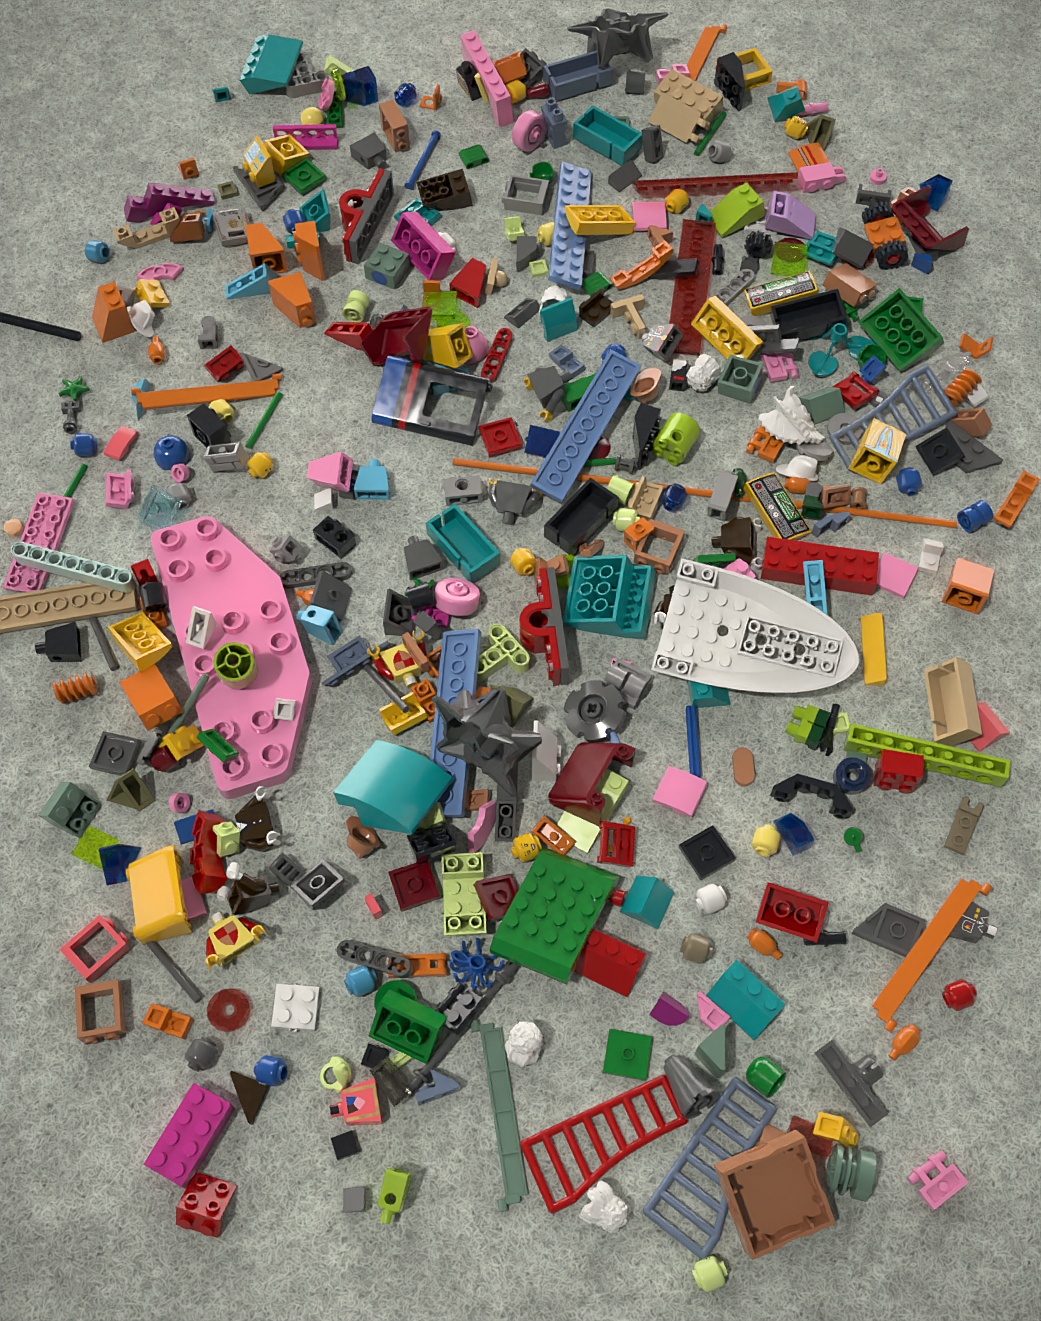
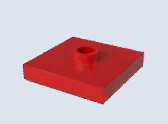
(500, 437)

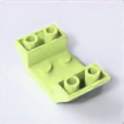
(461, 902)

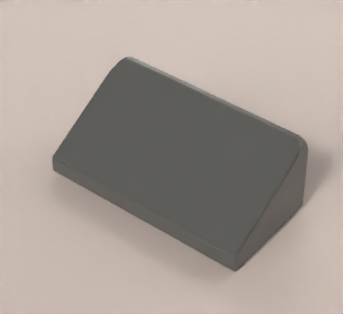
(652, 143)
(624, 176)
(523, 312)

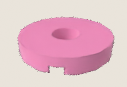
(327, 94)

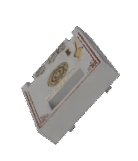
(229, 223)

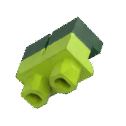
(811, 726)

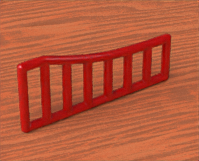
(607, 1163)

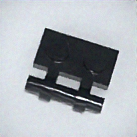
(462, 1011)

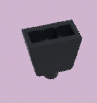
(61, 644)

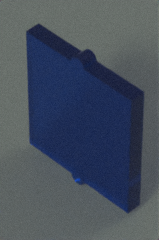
(540, 441)

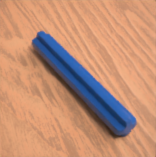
(693, 740)

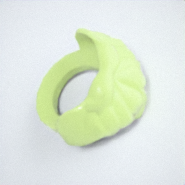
(342, 1072)

